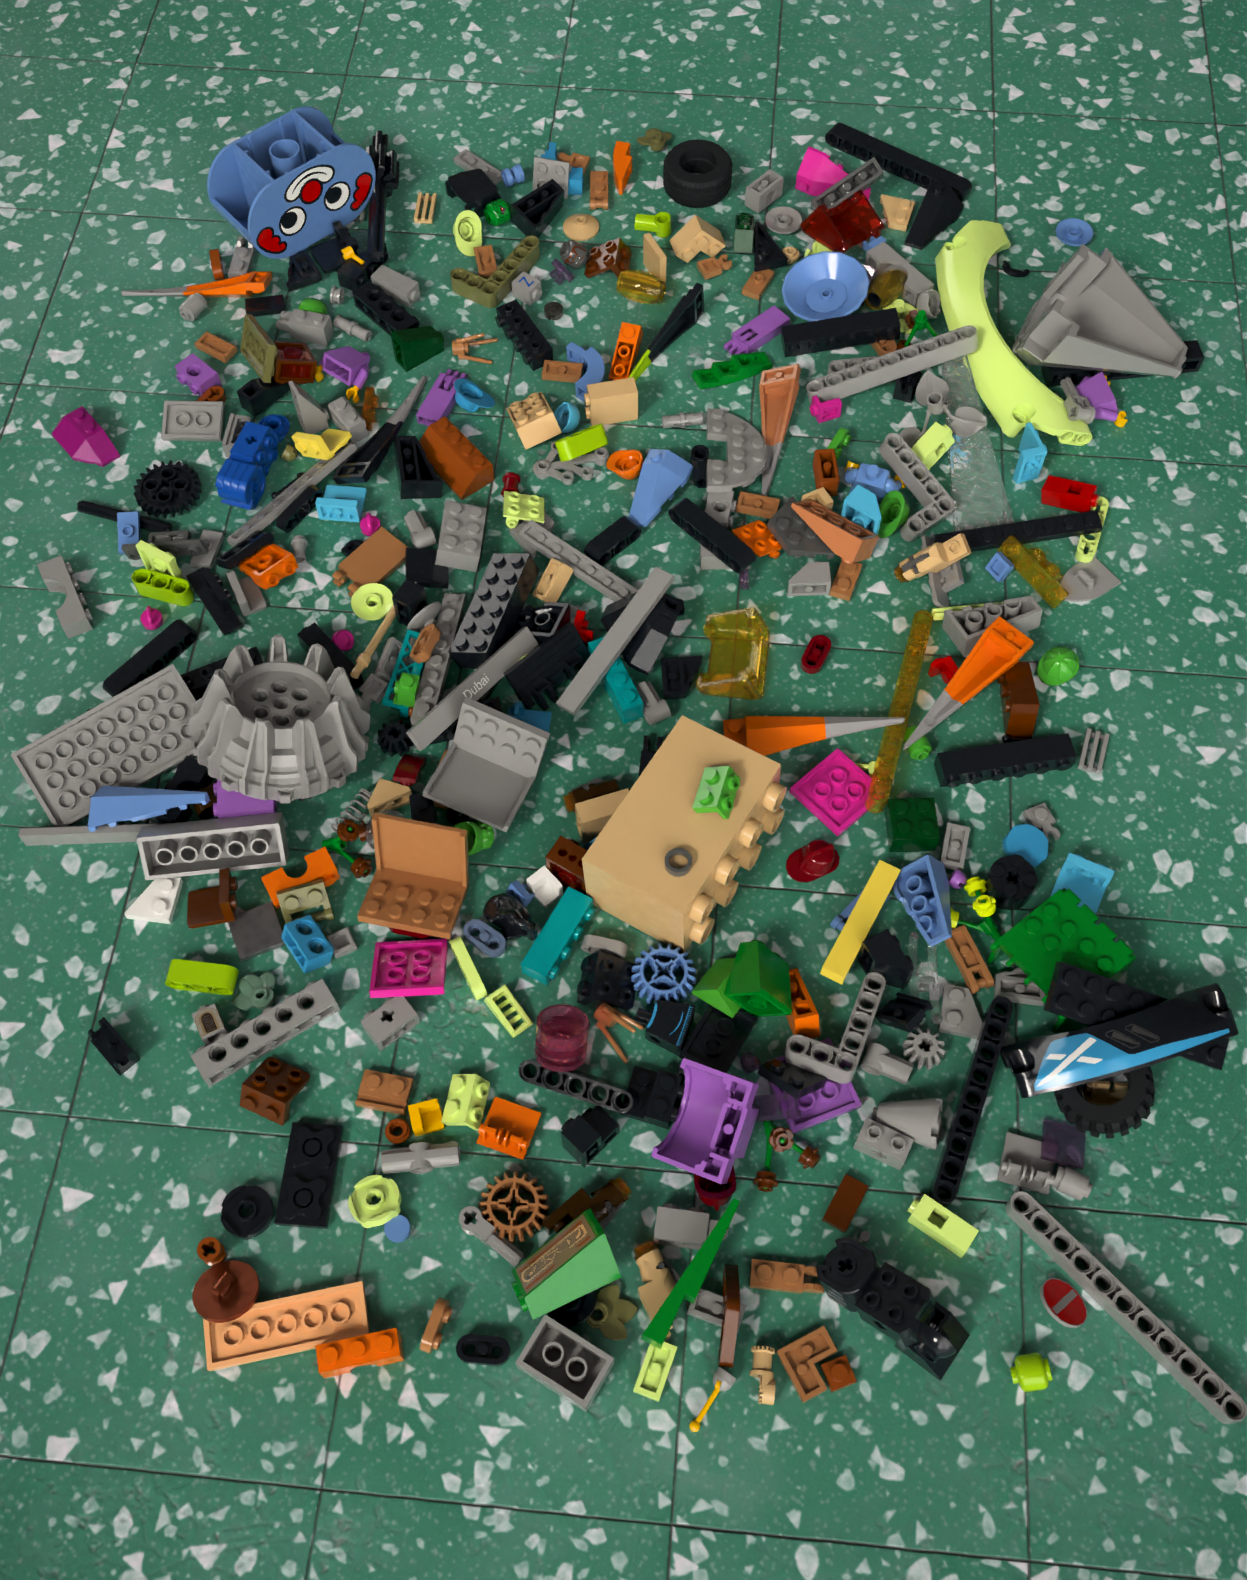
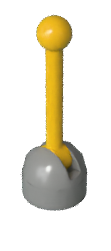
(722, 1382)

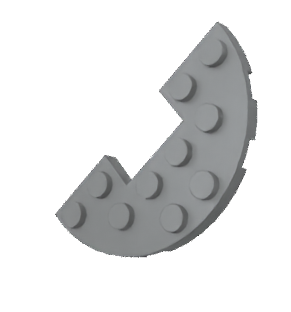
(744, 452)

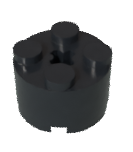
(1011, 882)

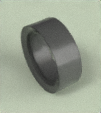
(678, 872)

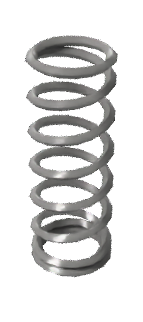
(366, 796)

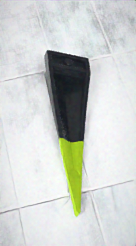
(678, 322)

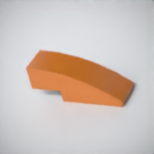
(621, 165)

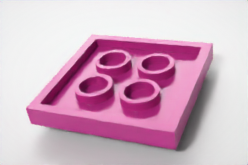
(834, 792)
(409, 968)

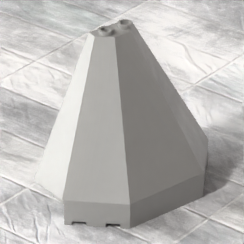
(1098, 322)

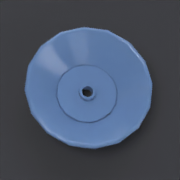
(825, 286)

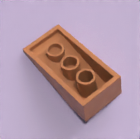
(840, 534)

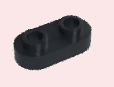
(484, 1347)

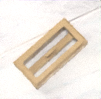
(426, 199)

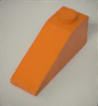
(804, 1016)

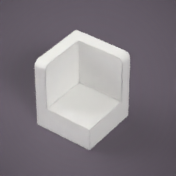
(544, 886)

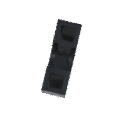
(188, 777)

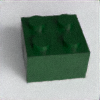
(911, 824)

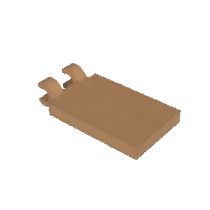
(371, 561)

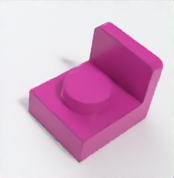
(826, 410)

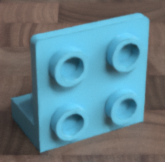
(1031, 456)
(341, 503)

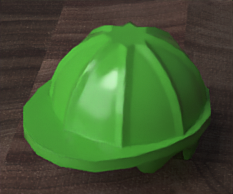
(1058, 666)

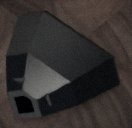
(652, 634)

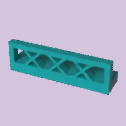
(417, 669)

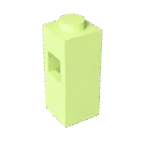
(933, 444)
(942, 1225)

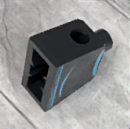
(667, 1024)

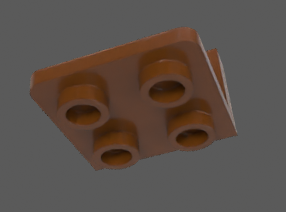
(608, 256)
(213, 904)
(272, 1089)

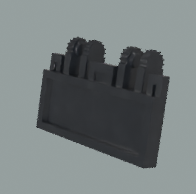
(544, 667)

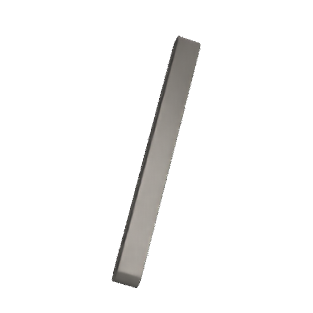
(1135, 1309)

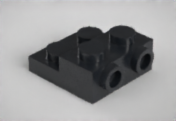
(657, 1096)

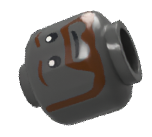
(573, 254)

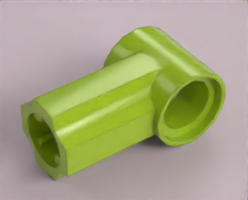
(656, 223)

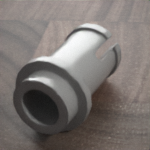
(299, 548)

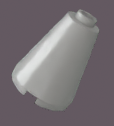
(913, 1118)

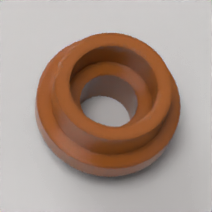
(392, 1126)

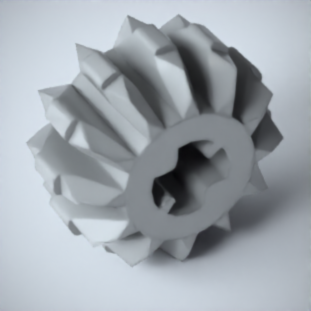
(919, 1056)

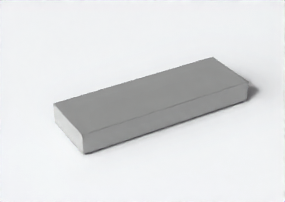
(469, 161)

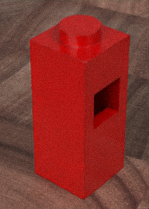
(1069, 494)

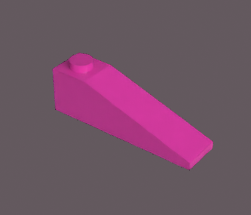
(819, 173)

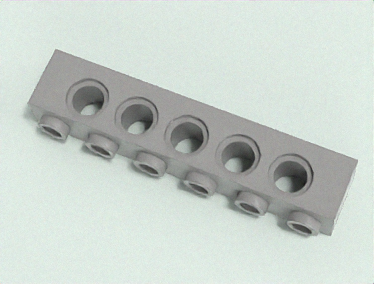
(261, 1044)

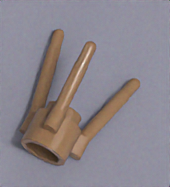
(461, 347)
(609, 1017)

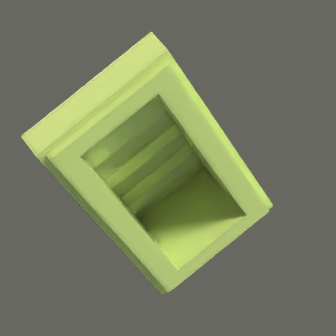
(496, 1010)

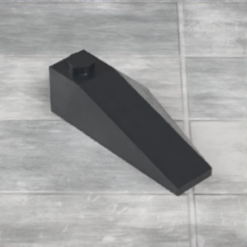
(936, 212)
(543, 620)

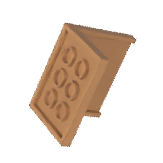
(417, 876)

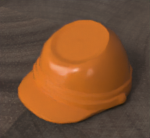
(626, 463)

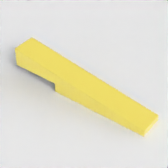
(860, 922)

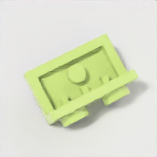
(466, 1101)

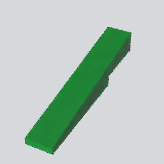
(690, 1281)

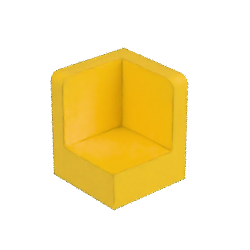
(426, 1117)

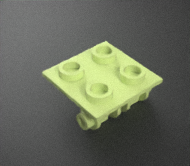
(522, 507)

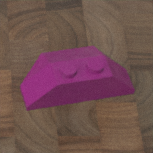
(84, 439)

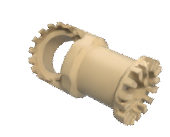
(762, 1369)

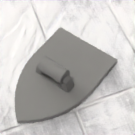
(1088, 581)

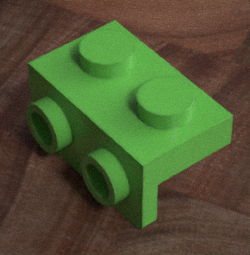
(717, 791)

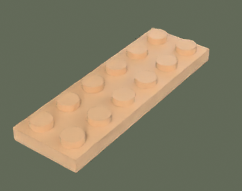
(287, 1326)

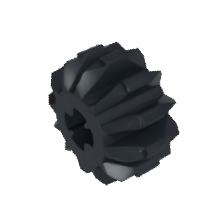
(394, 738)

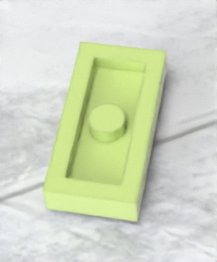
(655, 1371)

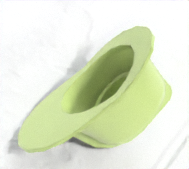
(467, 232)

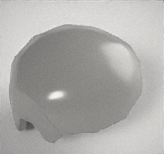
(929, 302)

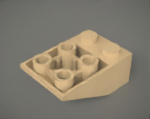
(533, 420)

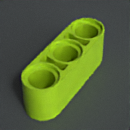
(581, 442)
(163, 587)
(201, 977)

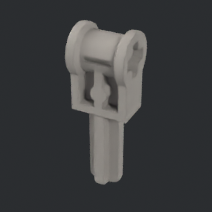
(1076, 406)
(484, 1232)

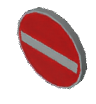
(1063, 1302)

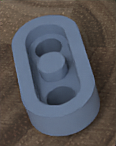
(486, 938)

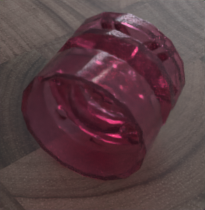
(561, 1038)

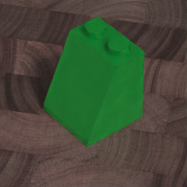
(760, 981)

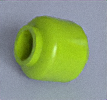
(1031, 1372)

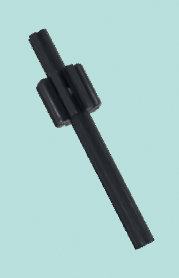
(386, 178)

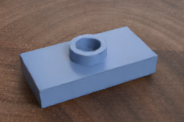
(128, 529)

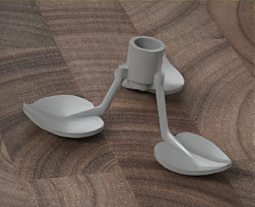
(931, 393)

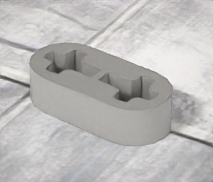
(595, 943)

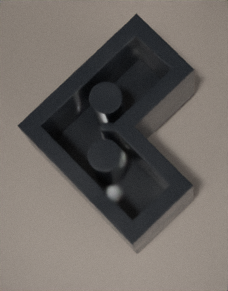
(588, 1134)

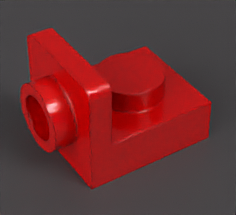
(581, 625)
(945, 667)

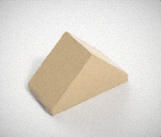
(388, 796)

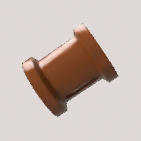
(207, 1244)

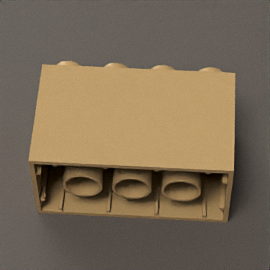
(627, 859)

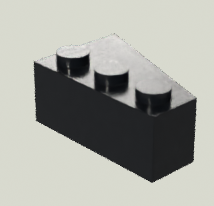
(537, 209)
(414, 471)

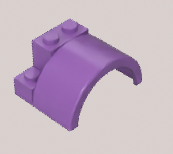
(710, 1123)

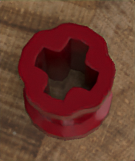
(510, 482)

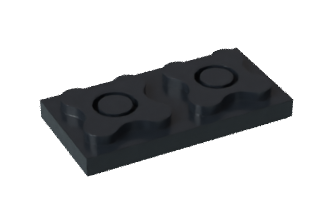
(309, 1175)

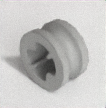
(337, 295)

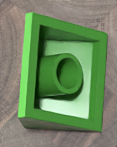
(713, 985)

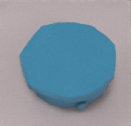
(1026, 842)

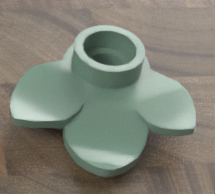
(255, 992)

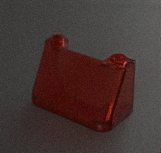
(844, 224)

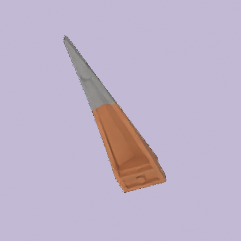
(777, 399)

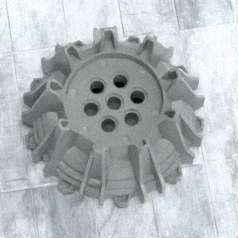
(280, 725)

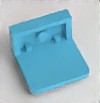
(1084, 880)

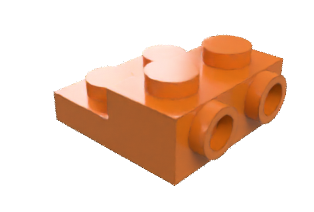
(269, 565)

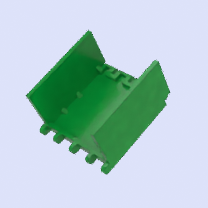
(1062, 934)

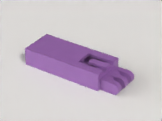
(765, 325)
(439, 400)

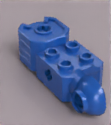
(244, 472)

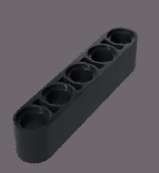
(712, 535)
(151, 657)
(590, 1086)

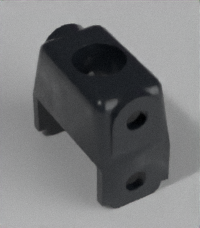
(472, 188)

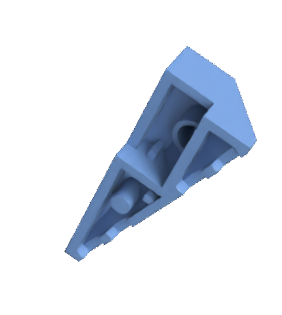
(135, 804)

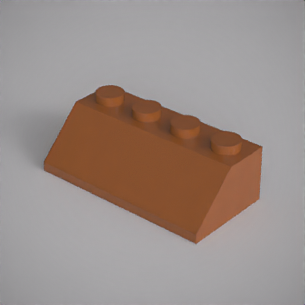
(456, 458)

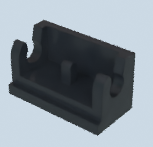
(906, 387)
(113, 1047)

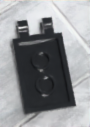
(717, 1039)

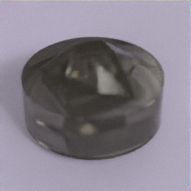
(553, 310)

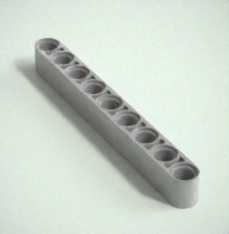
(894, 365)

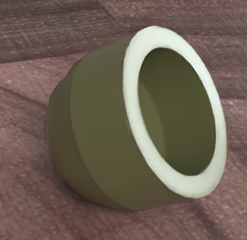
(289, 453)

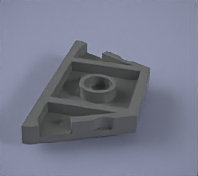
(795, 534)

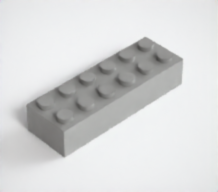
(213, 845)

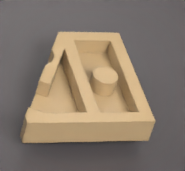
(897, 211)

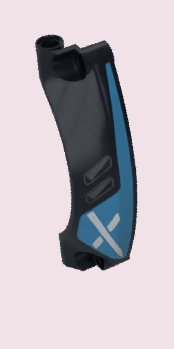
(1121, 1044)

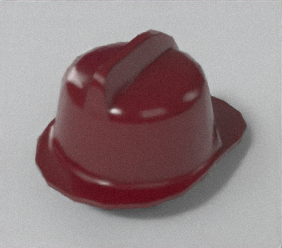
(812, 861)
(715, 1193)

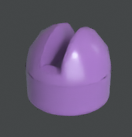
(957, 879)

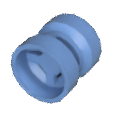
(513, 175)

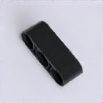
(612, 540)

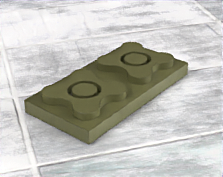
(258, 348)

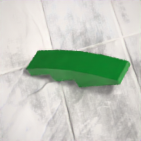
(737, 369)

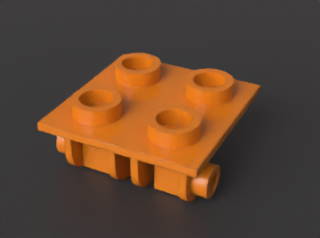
(759, 539)
(508, 1128)

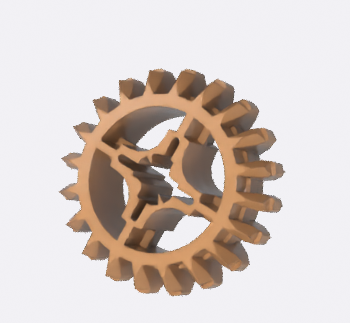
(523, 1207)

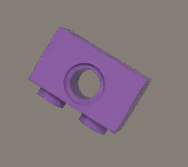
(196, 374)

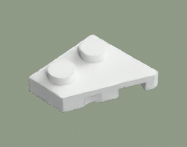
(157, 901)

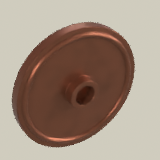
(226, 1291)

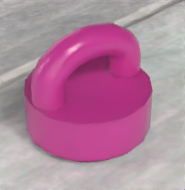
(369, 524)
(151, 618)
(343, 640)

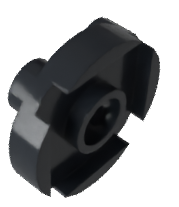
(261, 1214)

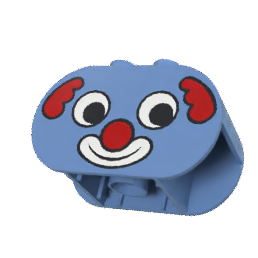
(290, 182)

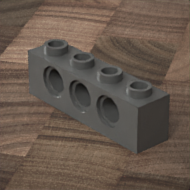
(858, 180)

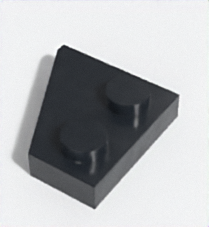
(302, 271)
(679, 675)
(790, 1078)

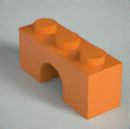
(319, 867)
(368, 1349)

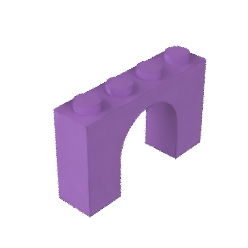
(236, 804)

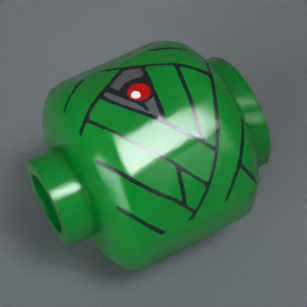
(497, 212)

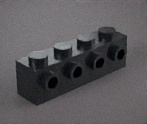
(523, 334)

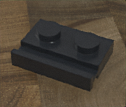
(904, 1012)

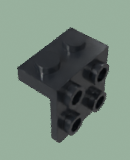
(329, 253)
(606, 980)

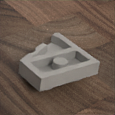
(1012, 987)

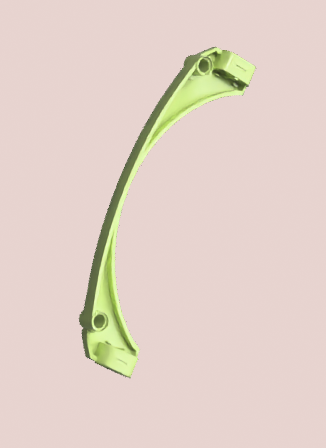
(999, 376)

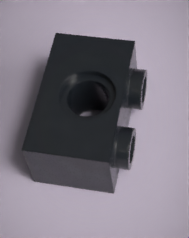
(409, 601)

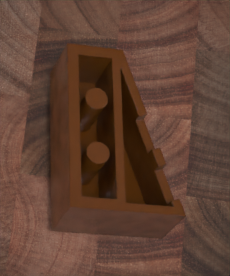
(1018, 701)

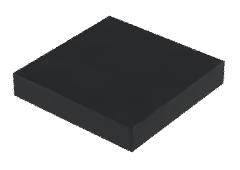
(421, 568)

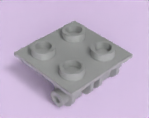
(550, 169)
(1022, 1164)

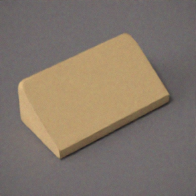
(553, 581)

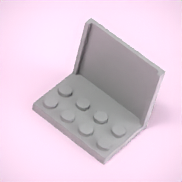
(488, 765)

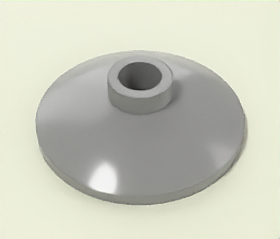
(783, 220)
(425, 617)

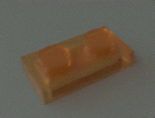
(370, 403)

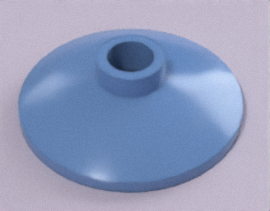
(1074, 232)

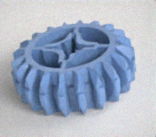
(653, 960)

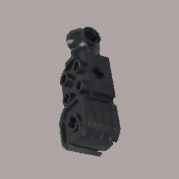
(884, 1298)

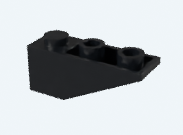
(354, 275)
(258, 396)

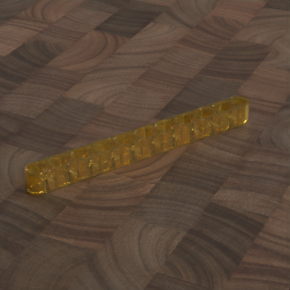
(899, 707)

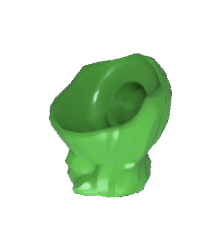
(479, 835)

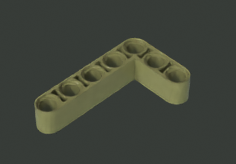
(494, 289)

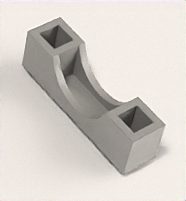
(886, 258)
(72, 614)

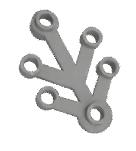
(547, 468)

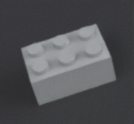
(460, 536)
(565, 1363)

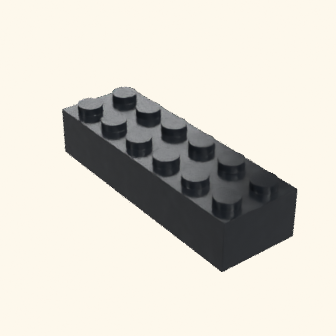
(494, 608)

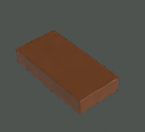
(845, 1203)

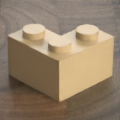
(695, 237)

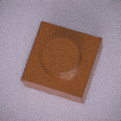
(838, 1373)

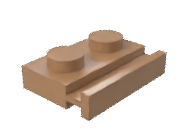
(384, 1092)

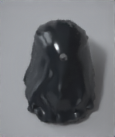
(510, 916)

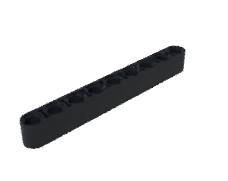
(894, 159)
(968, 1111)

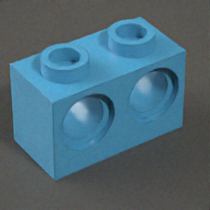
(304, 946)

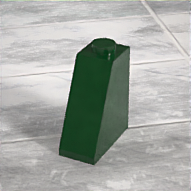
(416, 346)

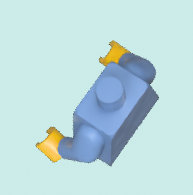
(872, 478)

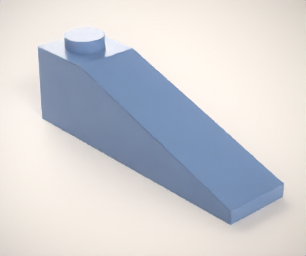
(657, 482)
(926, 897)

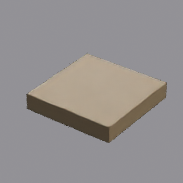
(654, 257)

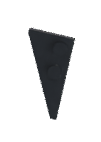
(766, 251)

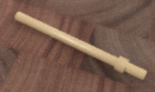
(365, 658)

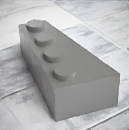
(970, 623)

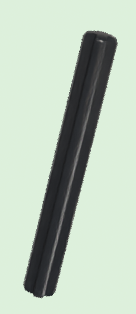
(111, 514)

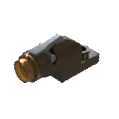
(589, 791)
(603, 1203)

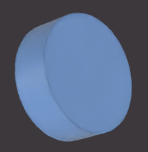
(397, 1229)

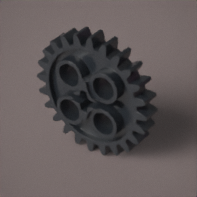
(167, 489)

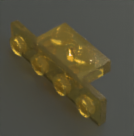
(1036, 570)

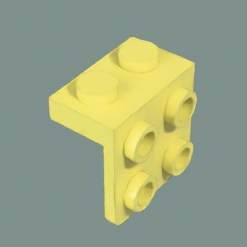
(322, 445)

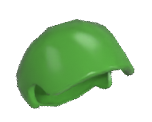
(313, 305)

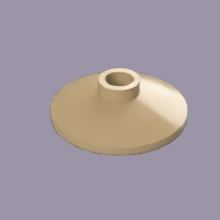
(581, 227)

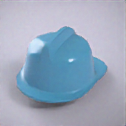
(470, 396)

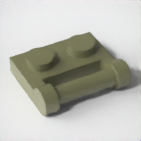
(305, 897)

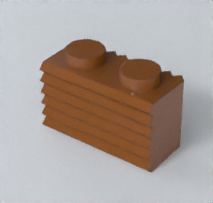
(826, 471)

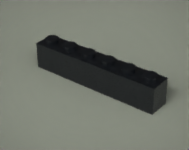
(840, 332)
(1004, 760)

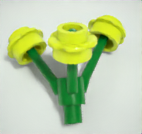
(984, 906)

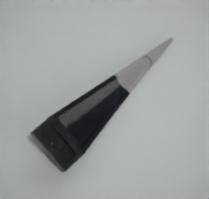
(369, 456)

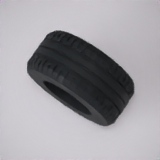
(697, 189)

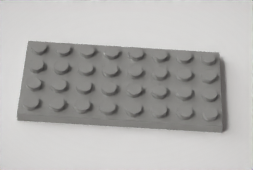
(110, 745)

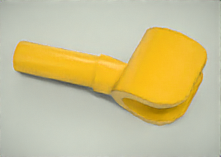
(349, 253)

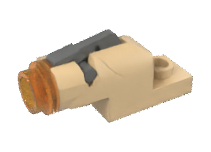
(933, 558)
(658, 1275)

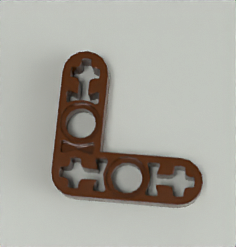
(731, 1312)

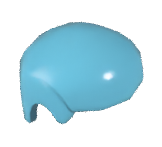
(567, 417)

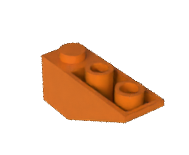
(626, 351)

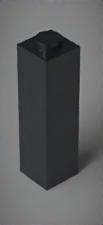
(313, 635)

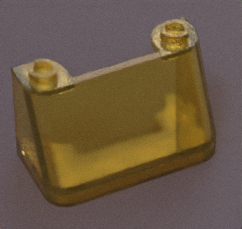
(736, 655)

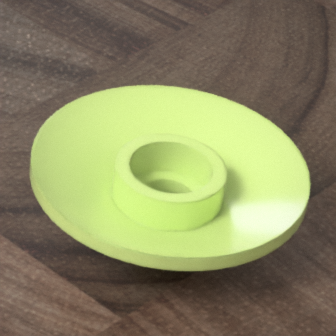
(368, 595)

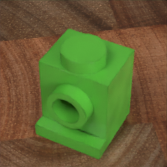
(406, 690)

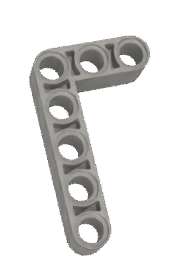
(918, 486)
(852, 1036)

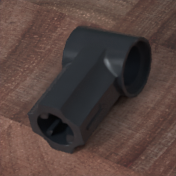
(699, 458)

